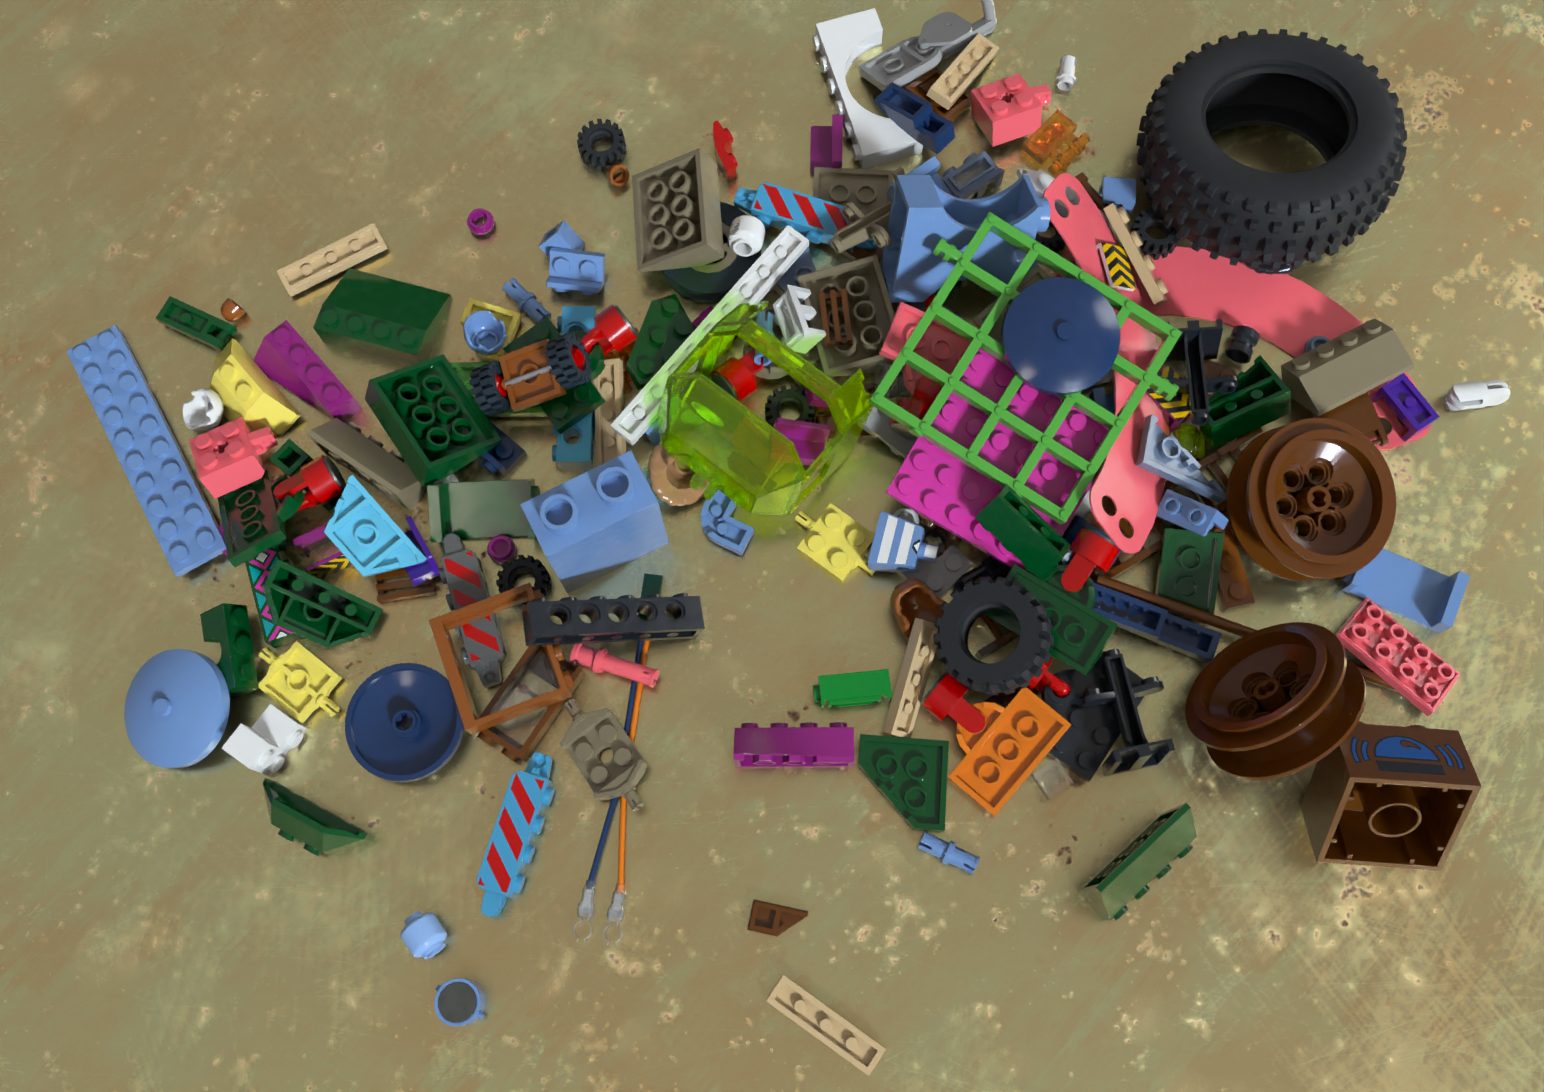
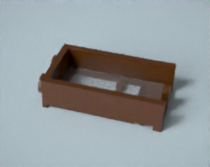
(527, 680)

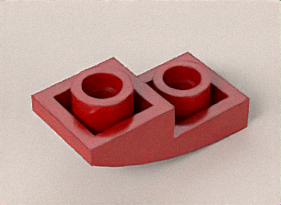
(723, 152)

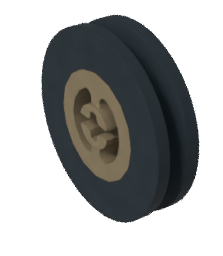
(712, 282)

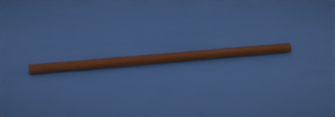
(1203, 617)

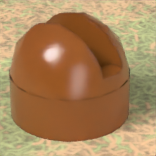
(619, 179)
(231, 310)

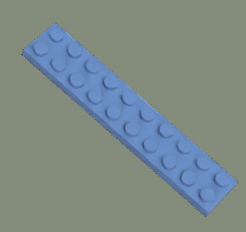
(147, 451)

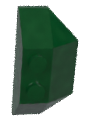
(316, 607)
(310, 823)

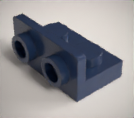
(503, 456)

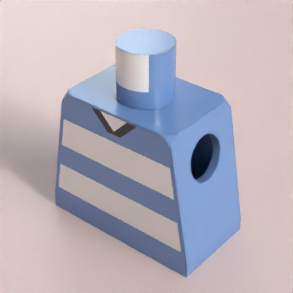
(899, 546)

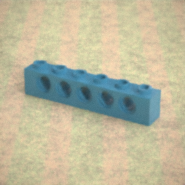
(581, 454)

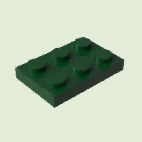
(1190, 567)

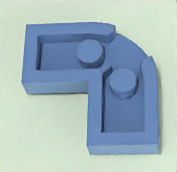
(721, 527)

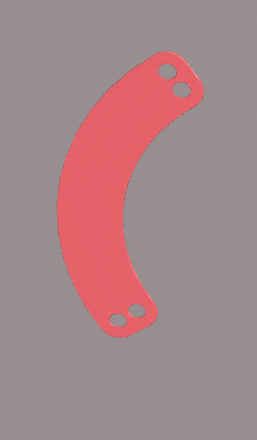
(1274, 305)
(1131, 488)

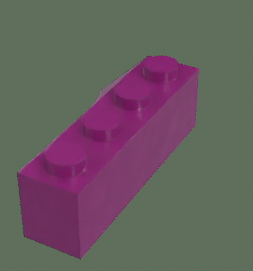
(297, 367)
(794, 745)

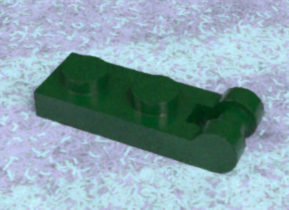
(195, 323)

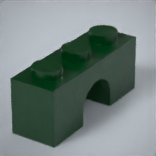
(231, 628)

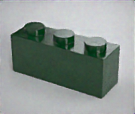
(1023, 531)

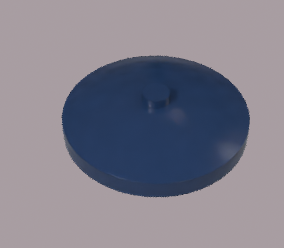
(1060, 336)
(404, 723)

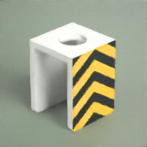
(1116, 266)

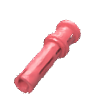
(601, 661)

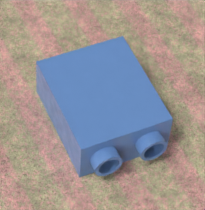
(597, 521)

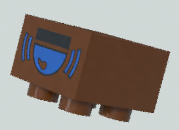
(1390, 797)

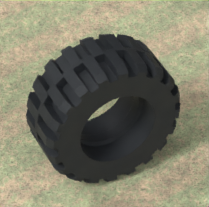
(961, 614)

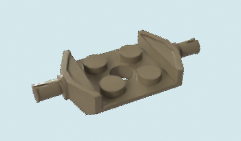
(587, 739)

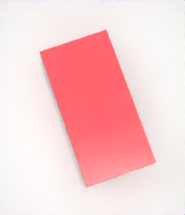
(1397, 656)

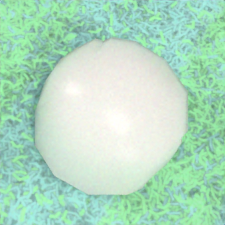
(203, 411)

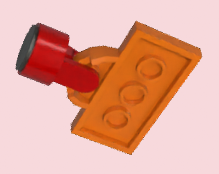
(998, 741)

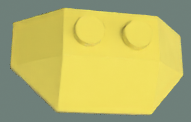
(249, 392)

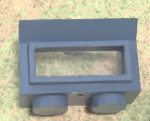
(973, 176)

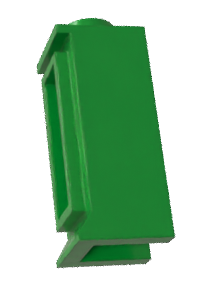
(853, 689)

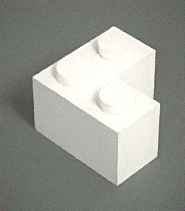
(267, 741)

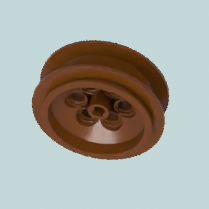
(1347, 491)
(1276, 701)

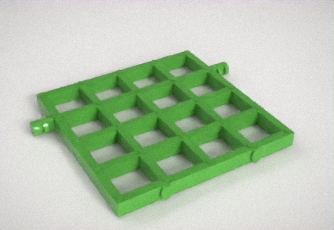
(997, 411)

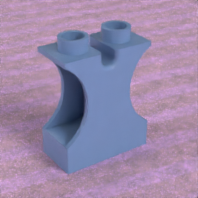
(926, 214)

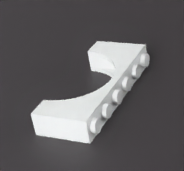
(840, 43)

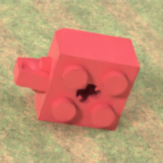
(1008, 108)
(231, 456)

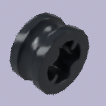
(933, 536)

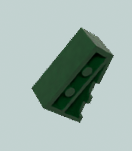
(1255, 402)

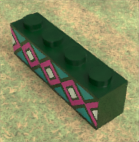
(258, 571)

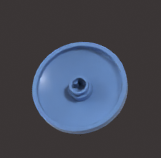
(177, 708)

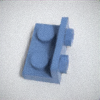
(576, 270)
(1190, 513)

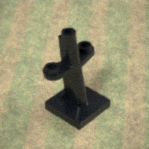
(1193, 348)
(1137, 750)

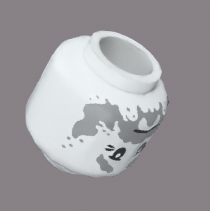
(746, 235)

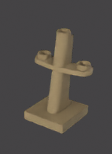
(864, 226)

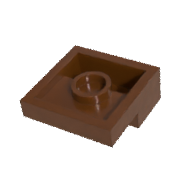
(921, 87)

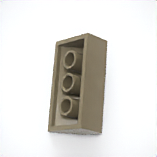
(1346, 367)
(369, 461)

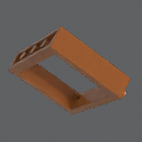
(440, 628)

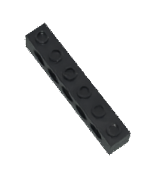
(541, 630)

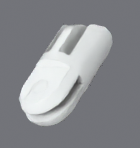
(1476, 395)

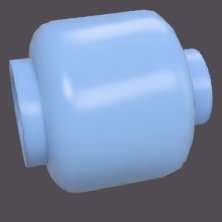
(423, 935)

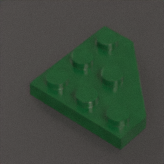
(660, 336)
(909, 776)

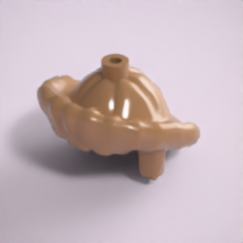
(672, 478)

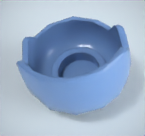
(484, 333)

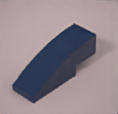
(916, 117)

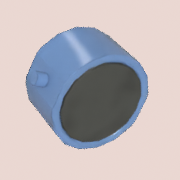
(459, 1002)

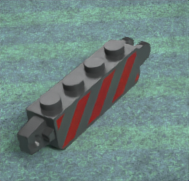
(468, 585)

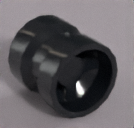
(1242, 341)

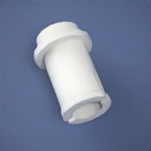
(1065, 79)

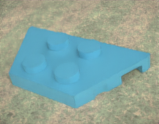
(368, 534)

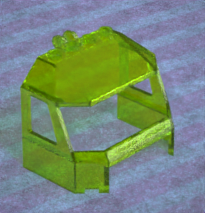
(736, 446)

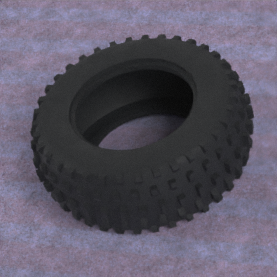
(1282, 85)

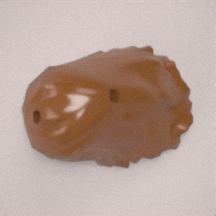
(911, 594)

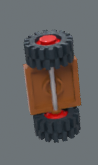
(531, 375)

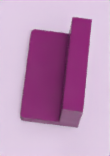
(827, 145)
(806, 436)

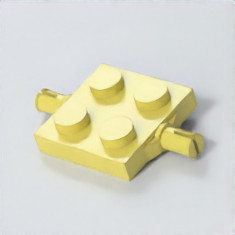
(835, 542)
(299, 682)

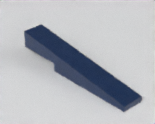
(1156, 624)

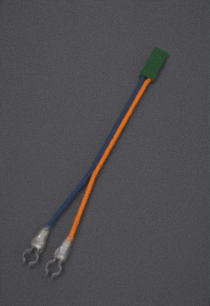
(586, 907)

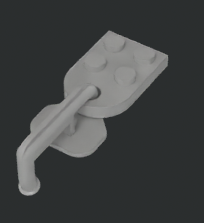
(938, 40)

